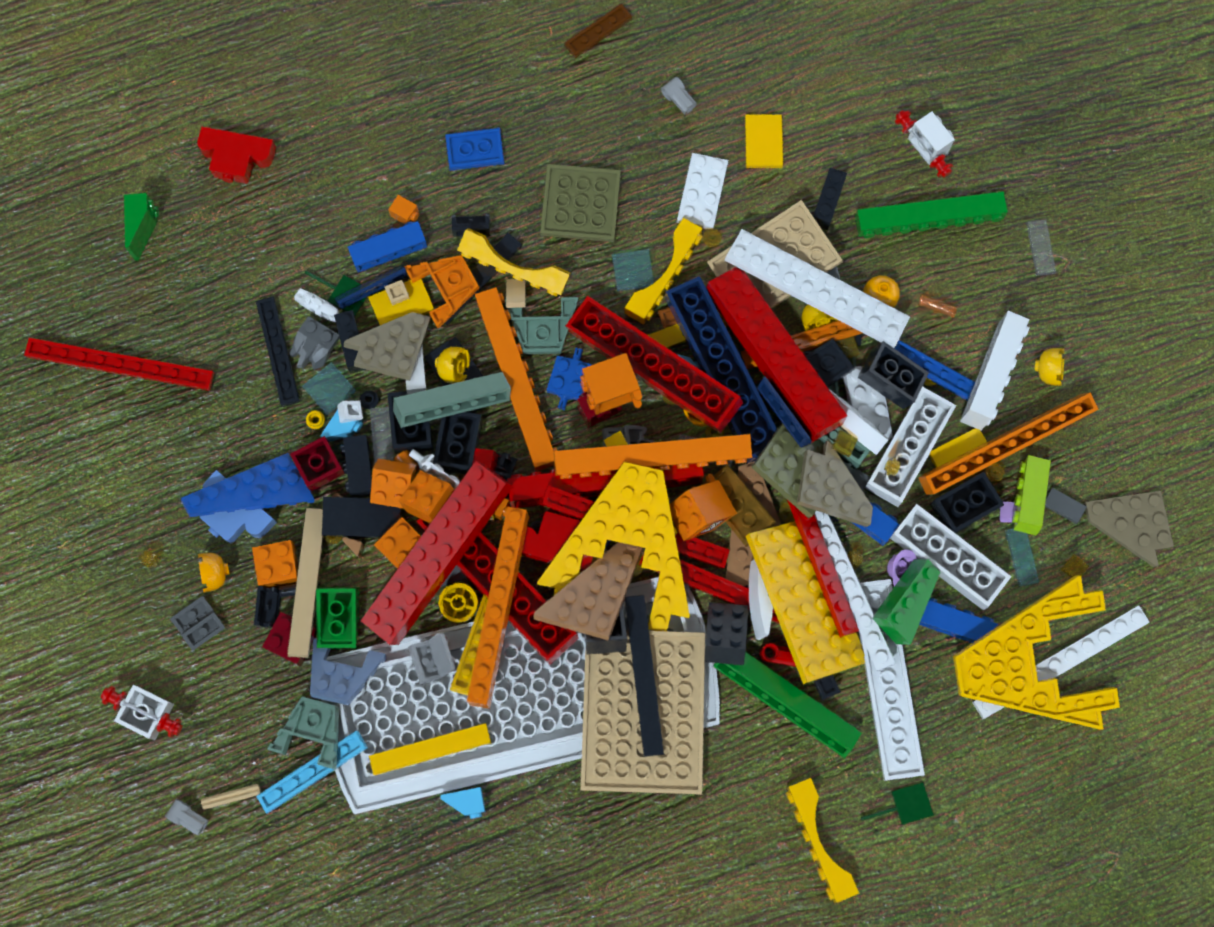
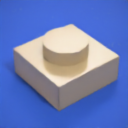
(397, 292)

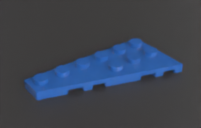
(256, 488)

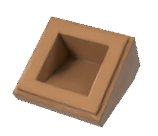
(354, 545)

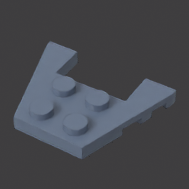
(340, 681)

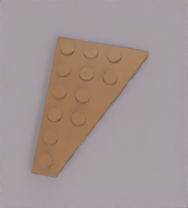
(740, 555)
(595, 596)

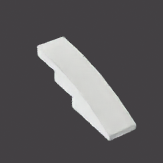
(861, 427)
(760, 603)

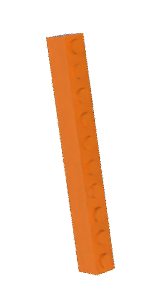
(514, 370)
(1008, 443)
(653, 455)
(498, 608)

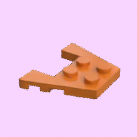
(453, 281)

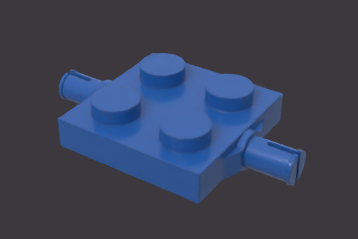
(566, 378)

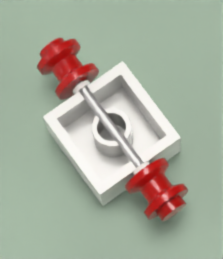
(929, 139)
(142, 712)

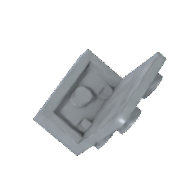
(432, 658)

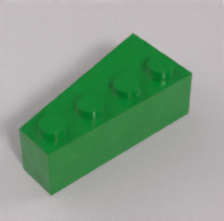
(907, 601)

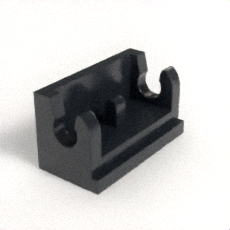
(477, 223)
(267, 607)

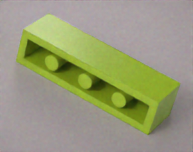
(1032, 495)

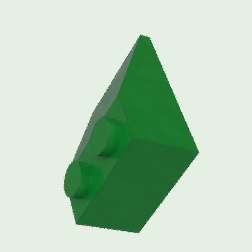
(139, 222)
(337, 616)

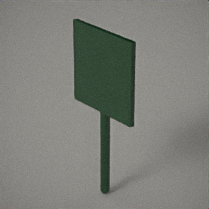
(344, 285)
(910, 803)

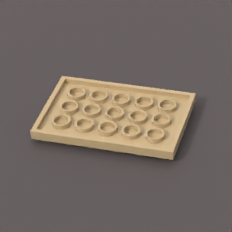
(794, 233)

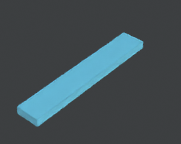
(309, 774)

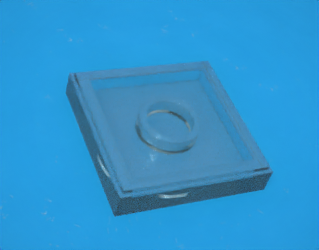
(632, 270)
(329, 388)

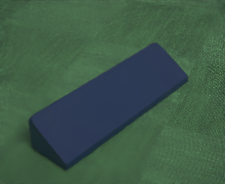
(371, 287)
(783, 413)

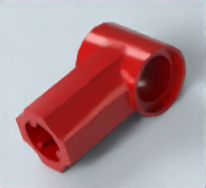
(781, 655)

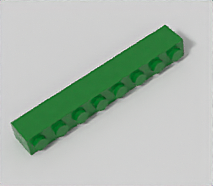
(931, 214)
(793, 704)

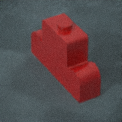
(234, 153)
(551, 537)

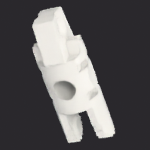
(316, 304)

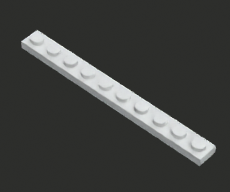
(857, 600)
(1079, 651)

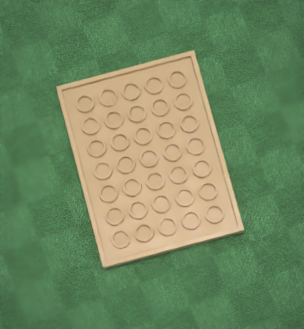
(611, 722)

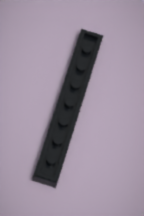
(644, 676)

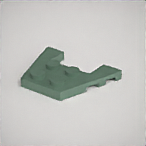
(543, 334)
(314, 722)

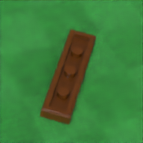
(598, 31)

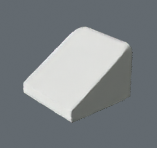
(349, 411)

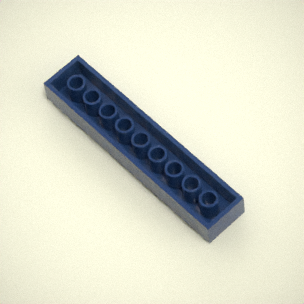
(720, 359)

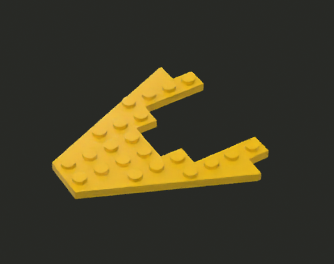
(636, 513)
(1003, 667)

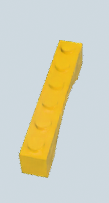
(477, 246)
(644, 301)
(839, 882)

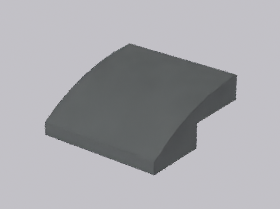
(197, 623)

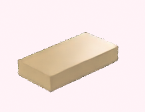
(515, 293)

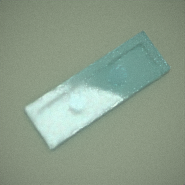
(1022, 557)

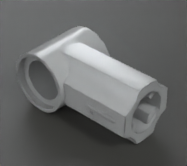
(676, 92)
(181, 814)

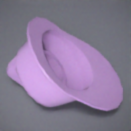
(899, 563)

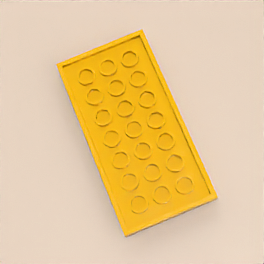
(801, 604)

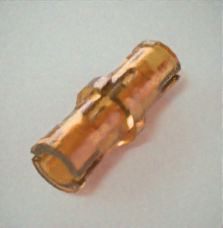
(937, 306)

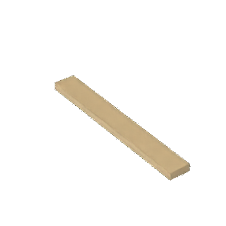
(306, 585)

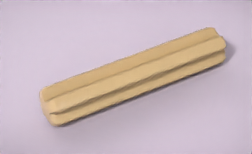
(230, 796)

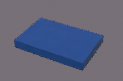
(474, 149)

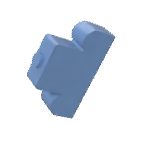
(232, 524)

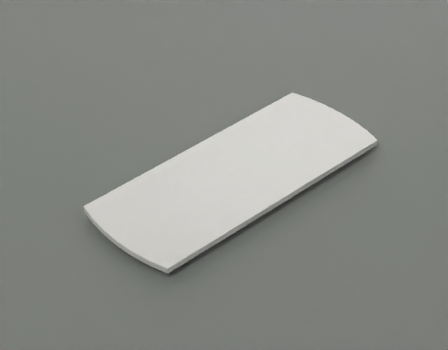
(530, 721)

